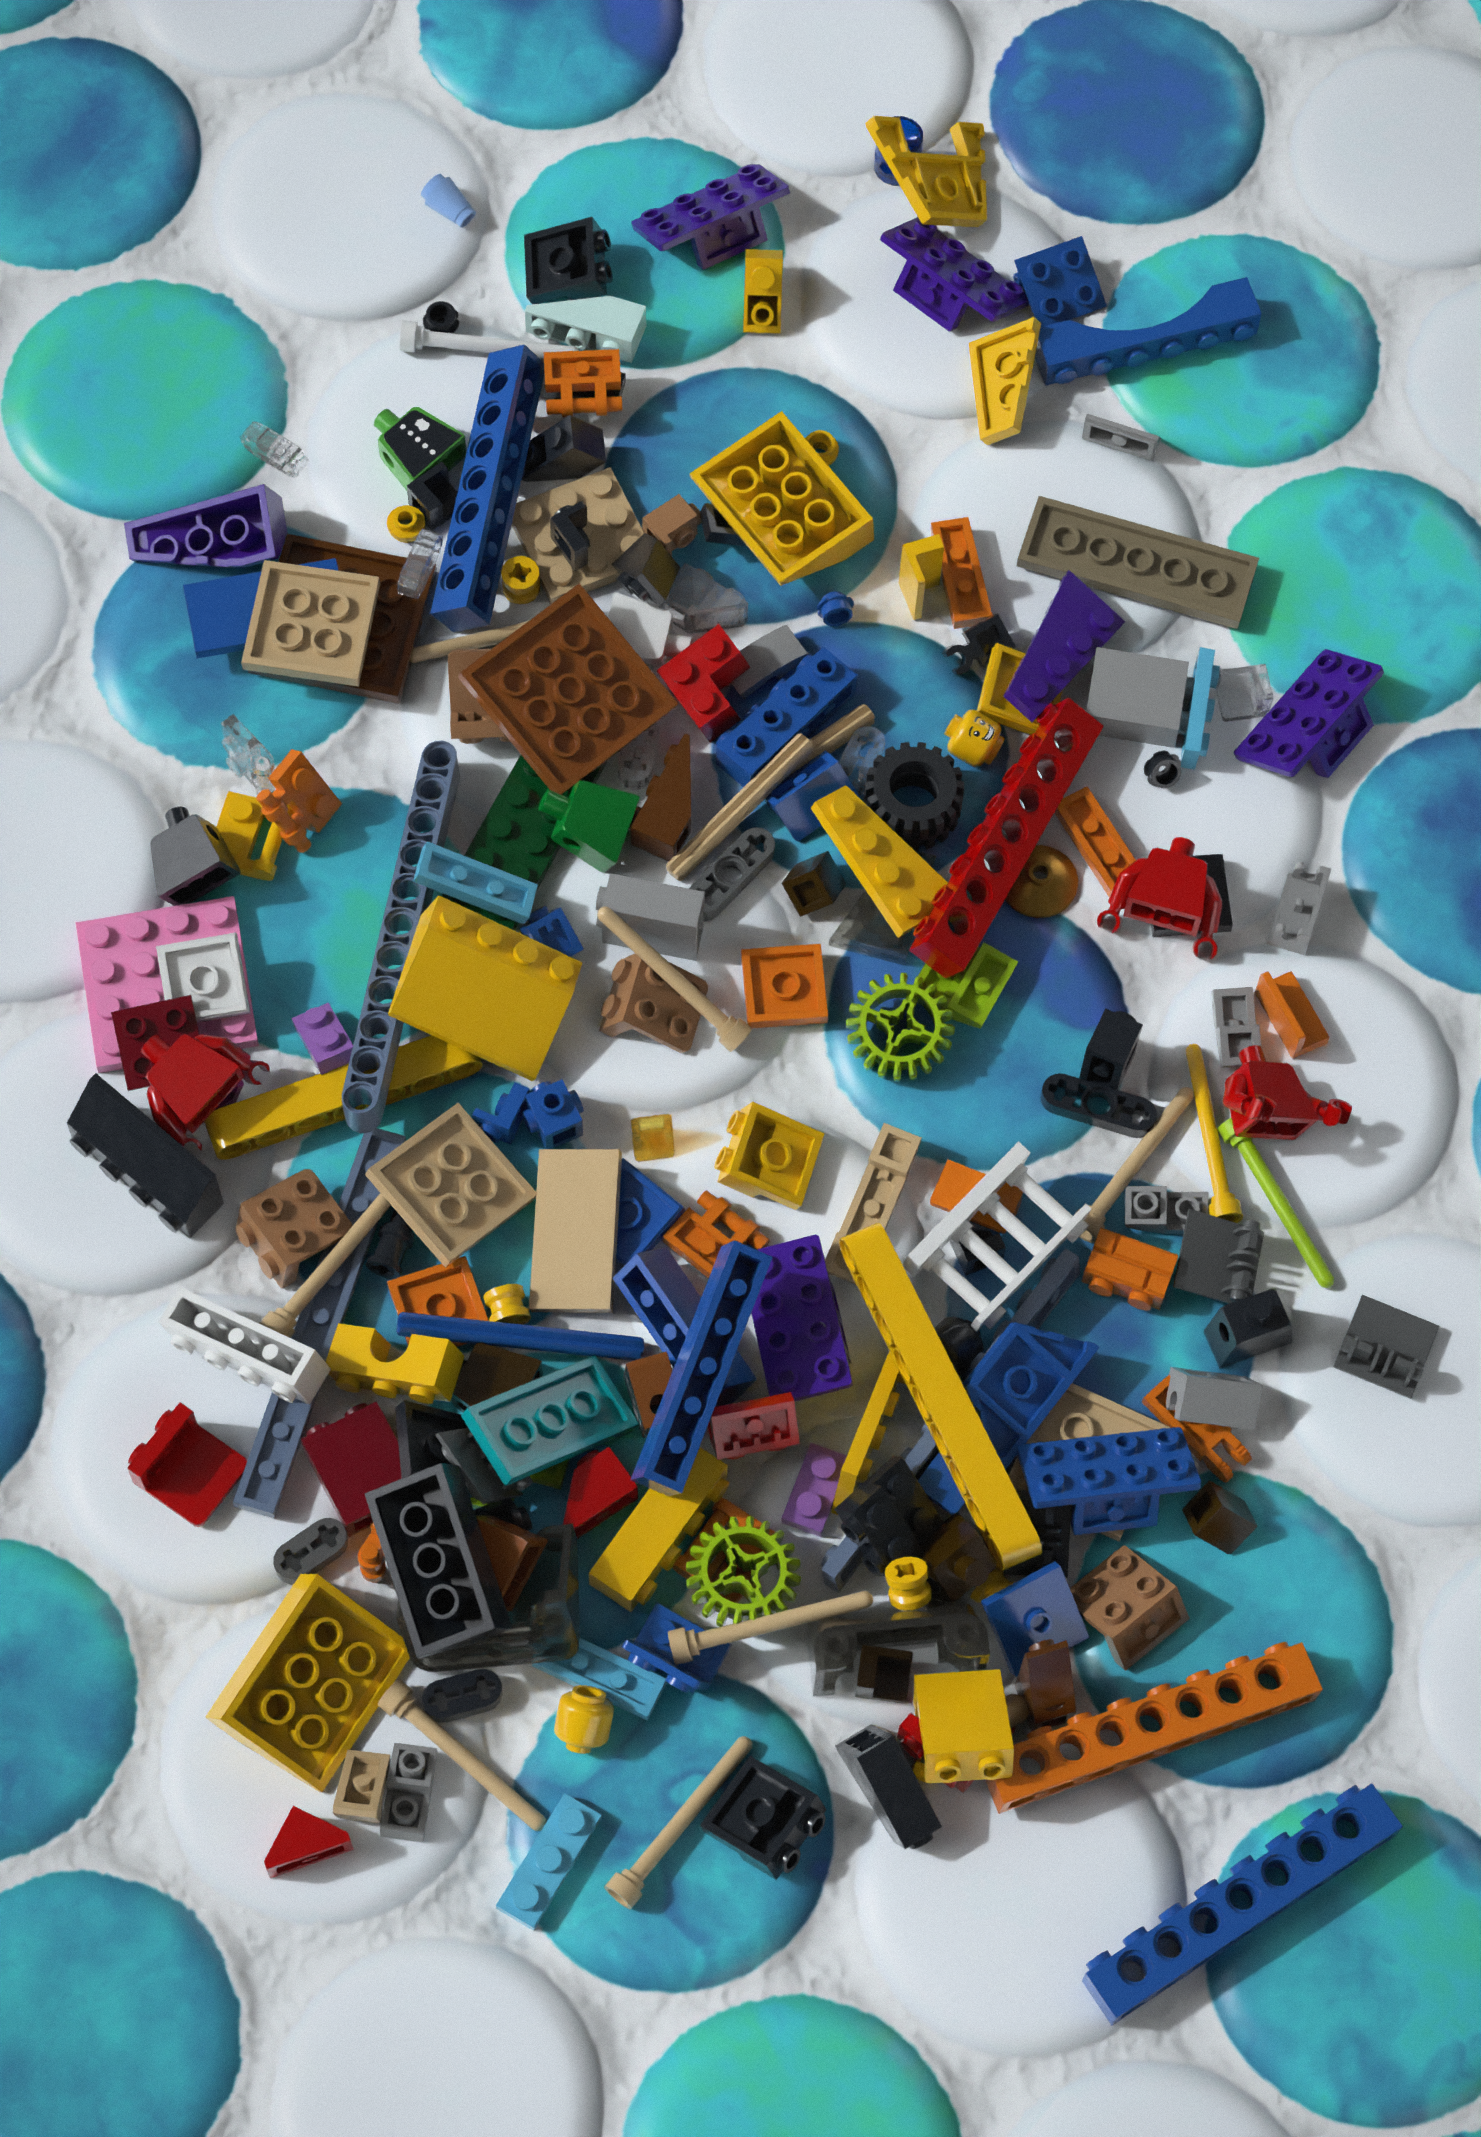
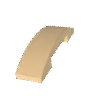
(877, 1191)

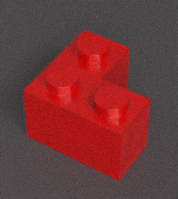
(698, 677)

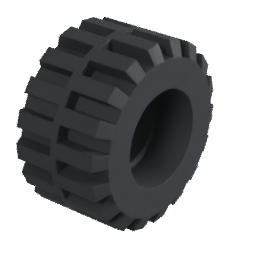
(922, 769)

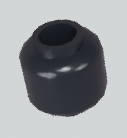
(960, 1342)

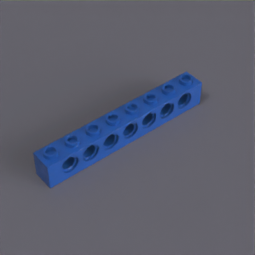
(488, 489)
(1374, 1827)

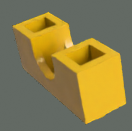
(423, 1372)

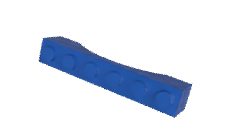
(1077, 350)

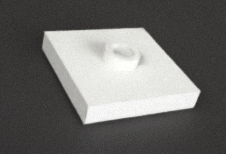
(209, 972)

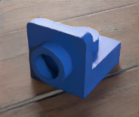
(552, 930)
(507, 1117)

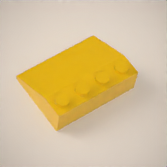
(785, 501)
(484, 987)
(310, 1681)

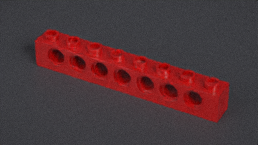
(1075, 734)

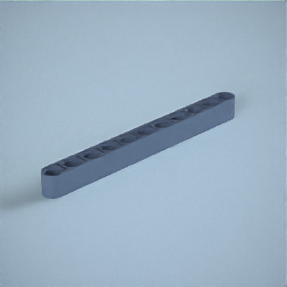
(393, 947)

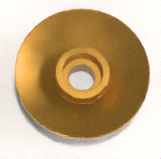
(1044, 896)

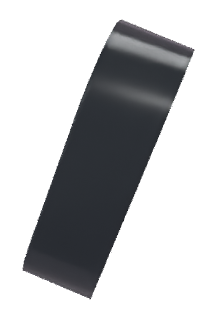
(460, 1685)

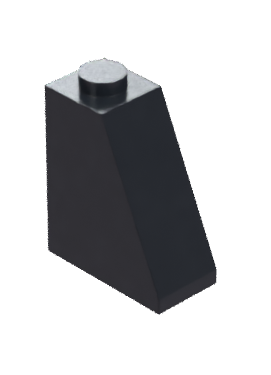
(890, 1786)

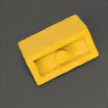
(920, 570)

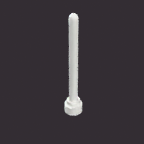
(415, 337)

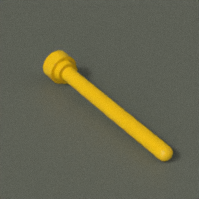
(1223, 1202)

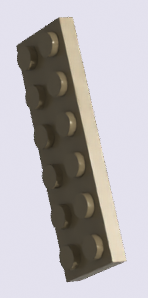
(1138, 562)

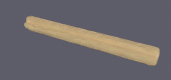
(739, 807)

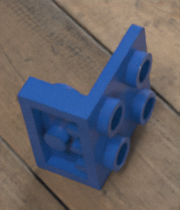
(653, 1651)

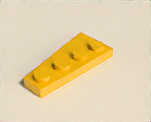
(881, 860)
(870, 1432)

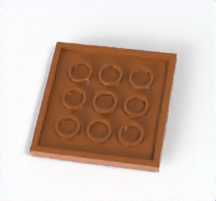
(568, 690)

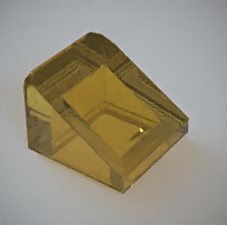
(652, 1137)

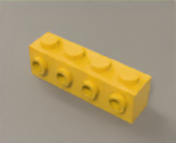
(654, 1532)

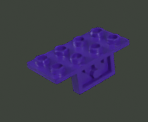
(716, 219)
(946, 278)
(1315, 718)
(800, 1323)

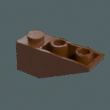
(666, 815)
(1047, 1684)

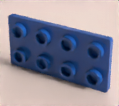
(1109, 1478)

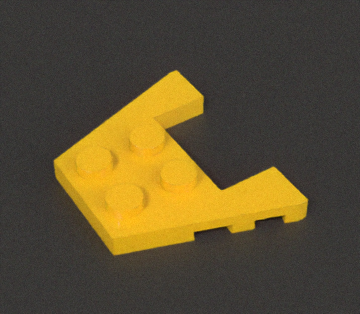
(938, 186)

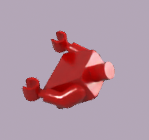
(1170, 893)
(193, 1080)
(1271, 1102)

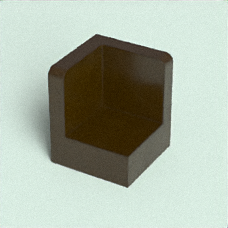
(814, 883)
(1219, 1517)
(883, 1674)

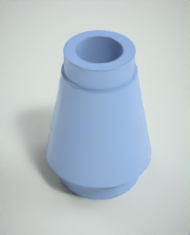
(446, 199)

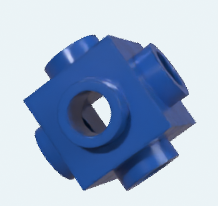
(553, 1113)

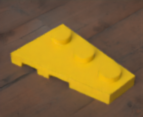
(1002, 378)

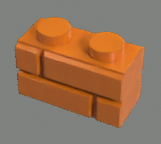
(1129, 1270)

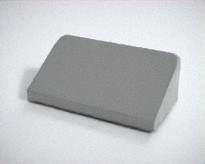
(1120, 437)

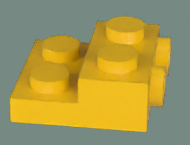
(768, 1155)

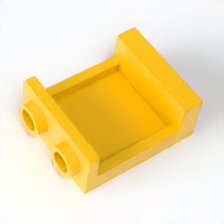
(964, 1726)

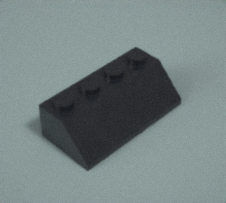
(143, 1158)
(438, 1560)

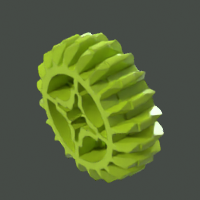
(913, 994)
(758, 1564)

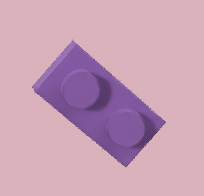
(323, 1038)
(814, 1490)

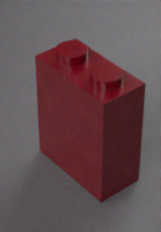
(352, 1460)

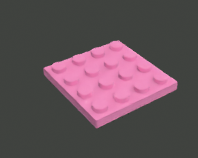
(124, 968)

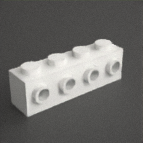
(245, 1346)

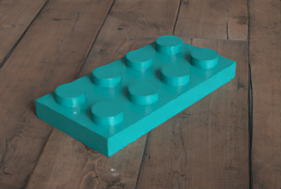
(549, 1420)

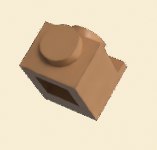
(673, 523)

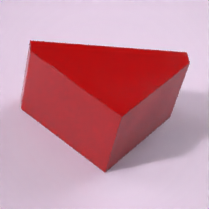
(303, 1842)

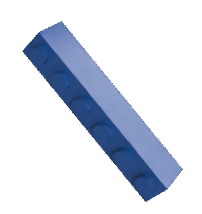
(701, 1368)

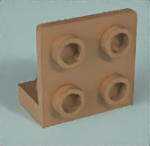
(1129, 1605)

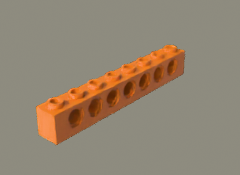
(1287, 1665)

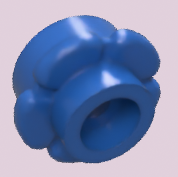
(835, 608)

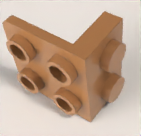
(467, 717)
(650, 1005)
(290, 1224)

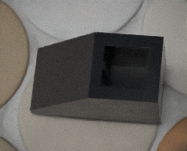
(564, 451)
(647, 570)

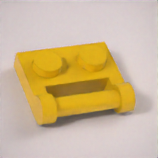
(240, 827)

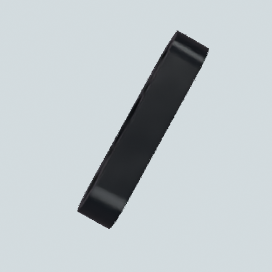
(1105, 1121)

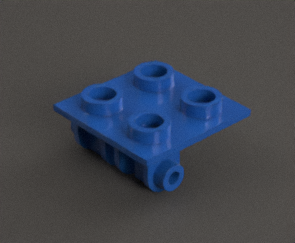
(1060, 282)

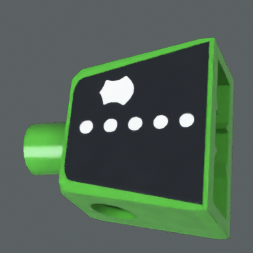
(417, 443)

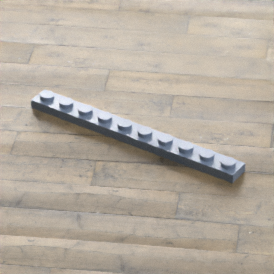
(1033, 1309)
(286, 1422)

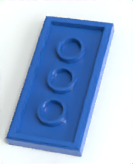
(223, 610)

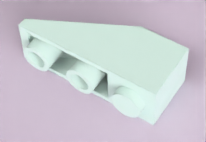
(590, 324)

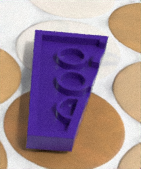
(1061, 645)

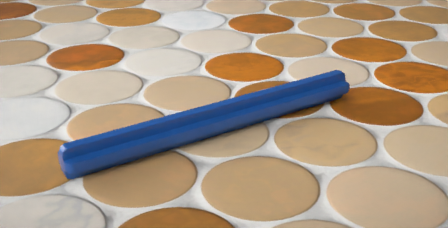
(521, 1336)

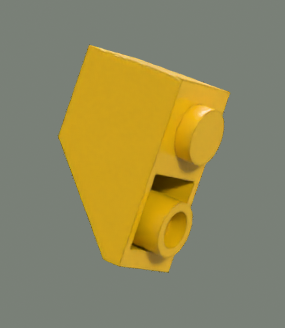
(763, 291)

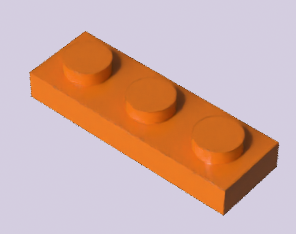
(962, 573)
(1094, 836)

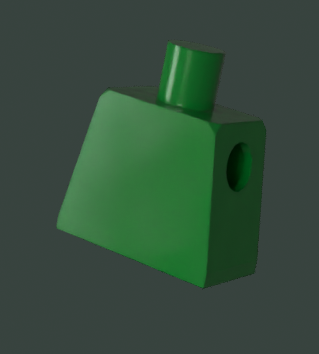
(591, 821)

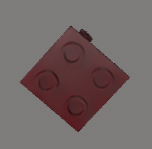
(138, 1024)

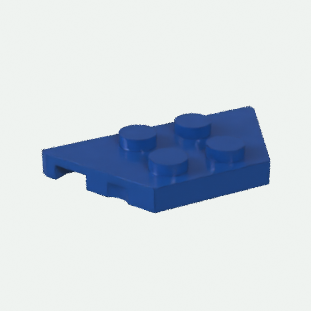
(1023, 1382)

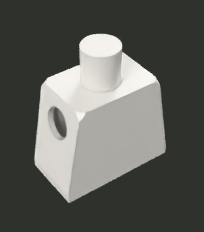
(647, 630)

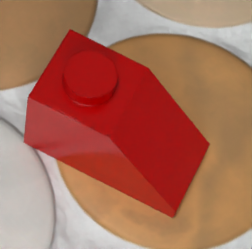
(598, 1491)

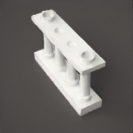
(986, 1200)

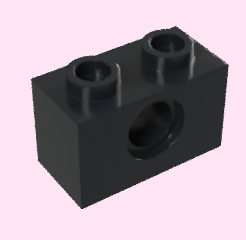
(1111, 1049)

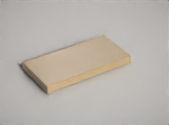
(575, 1230)

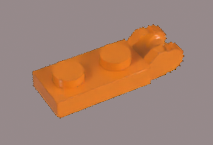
(1200, 1437)

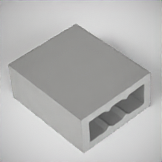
(1139, 696)
(660, 913)

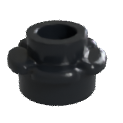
(441, 311)
(1169, 775)

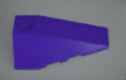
(217, 532)

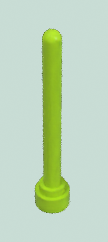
(1279, 1203)

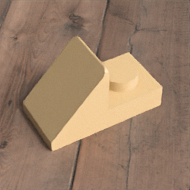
(362, 1786)

